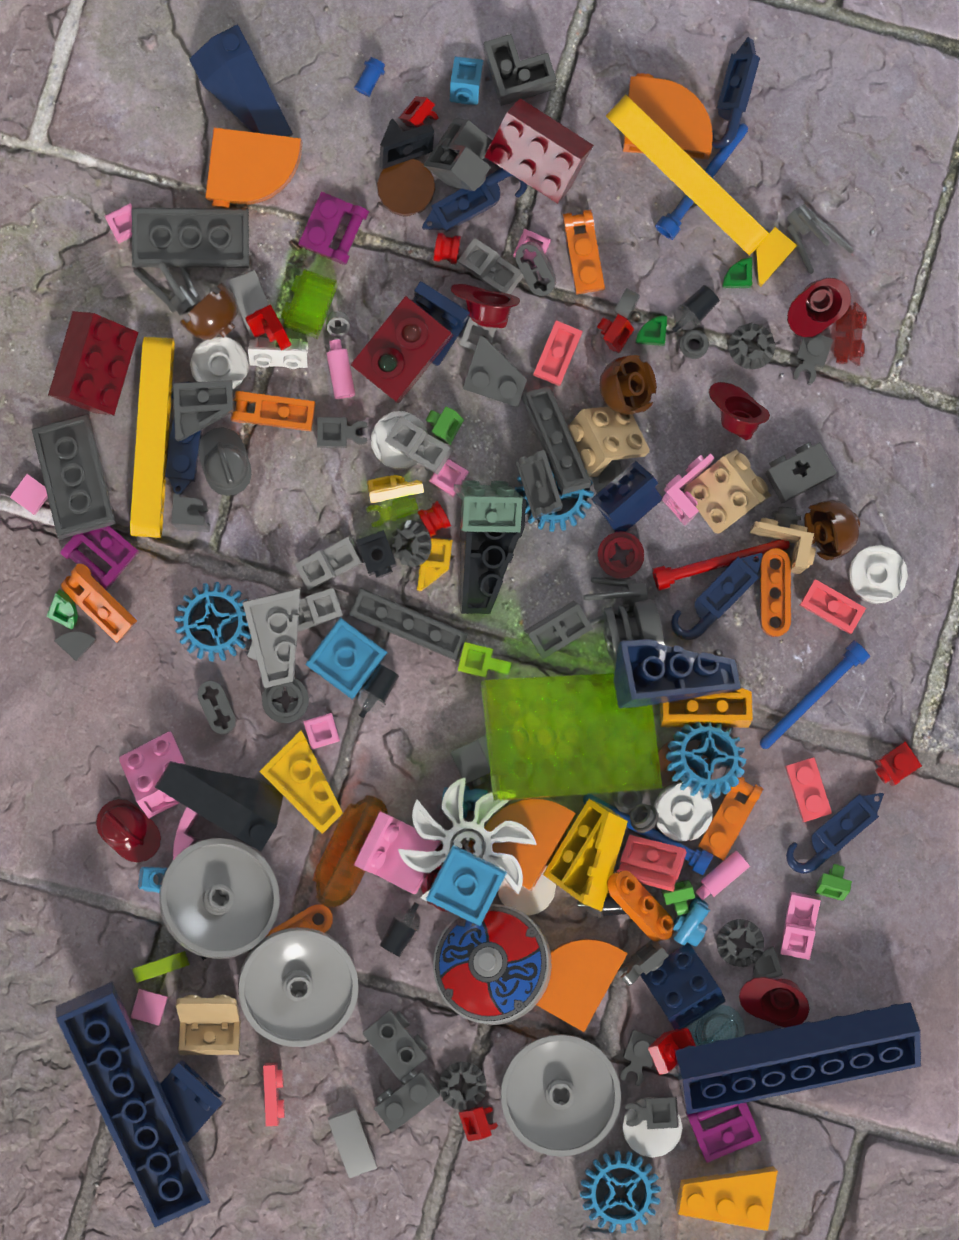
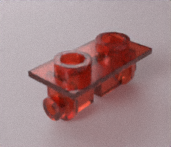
(851, 346)

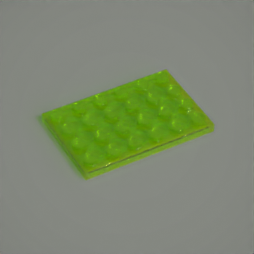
(566, 738)

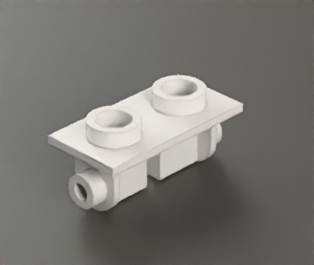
(266, 354)

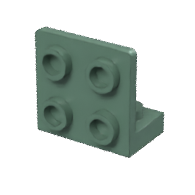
(489, 507)

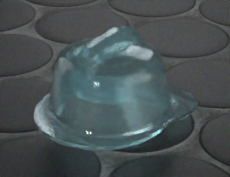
(718, 1024)

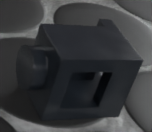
(377, 542)

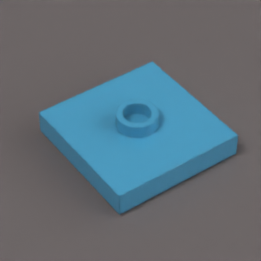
(346, 658)
(466, 885)

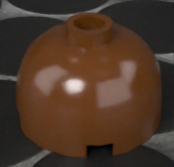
(212, 315)
(628, 385)
(833, 528)

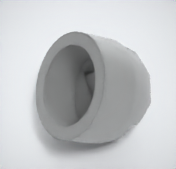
(337, 330)

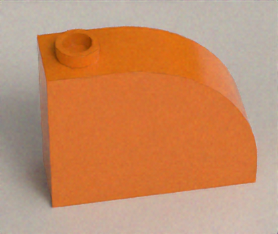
(675, 112)
(250, 166)
(548, 825)
(580, 979)

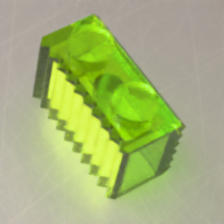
(309, 304)

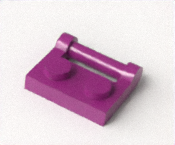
(324, 225)
(108, 546)
(725, 1136)

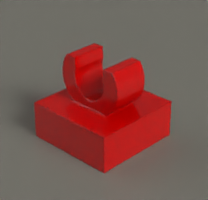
(417, 112)
(616, 332)
(476, 1123)

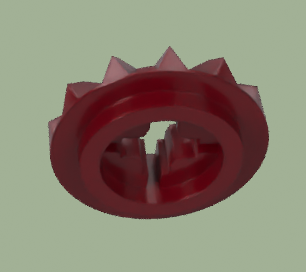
(633, 560)

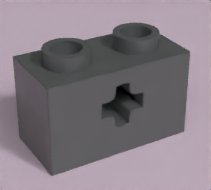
(817, 471)

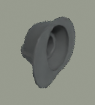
(224, 461)

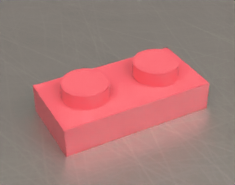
(557, 353)
(832, 606)
(808, 789)
(273, 1106)

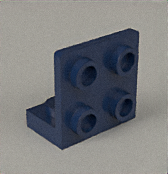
(443, 311)
(628, 497)
(683, 987)
(190, 1098)

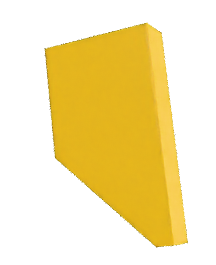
(772, 254)
(392, 487)
(436, 564)

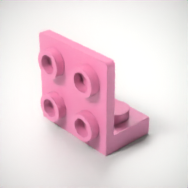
(681, 503)
(145, 767)
(382, 856)

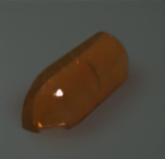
(336, 874)

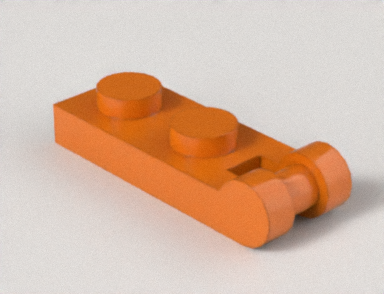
(583, 253)
(274, 411)
(97, 603)
(729, 819)

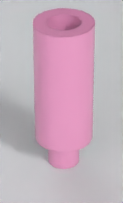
(340, 371)
(722, 875)

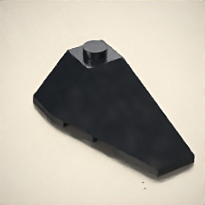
(483, 566)
(232, 802)

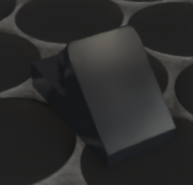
(406, 145)

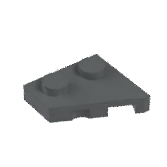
(494, 375)
(200, 405)

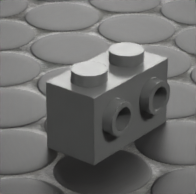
(396, 1043)
(406, 1100)

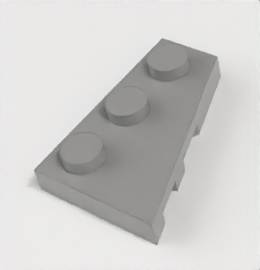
(274, 634)

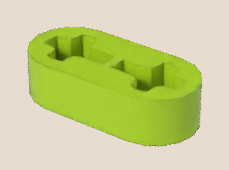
(160, 966)

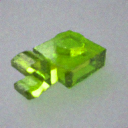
(400, 508)

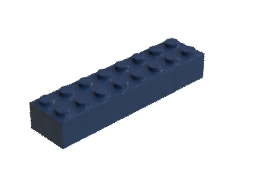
(799, 1057)
(132, 1104)

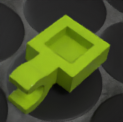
(478, 661)

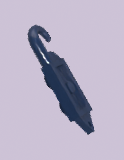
(736, 90)
(467, 204)
(182, 458)
(720, 595)
(837, 831)

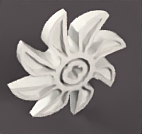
(453, 809)

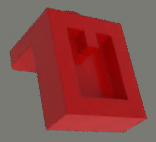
(267, 322)
(897, 764)
(664, 1048)

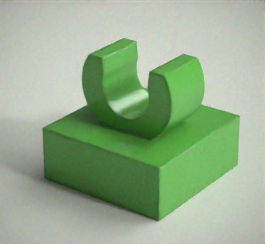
(445, 424)
(833, 884)
(682, 892)

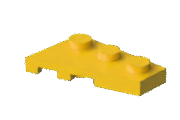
(302, 783)

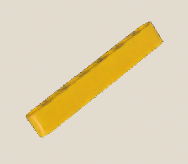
(687, 174)
(152, 437)

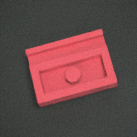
(652, 862)

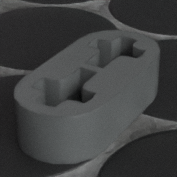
(529, 271)
(627, 303)
(210, 710)

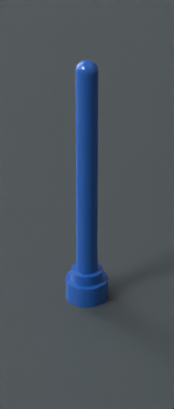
(670, 224)
(854, 655)
(697, 859)

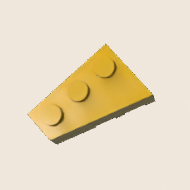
(588, 854)

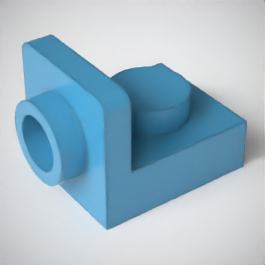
(466, 80)

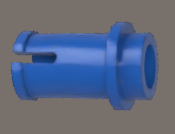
(370, 76)

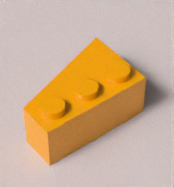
(729, 708)
(730, 1198)

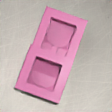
(182, 838)
(800, 925)

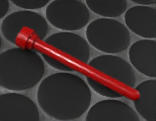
(665, 577)

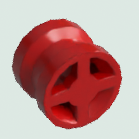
(447, 248)
(434, 518)

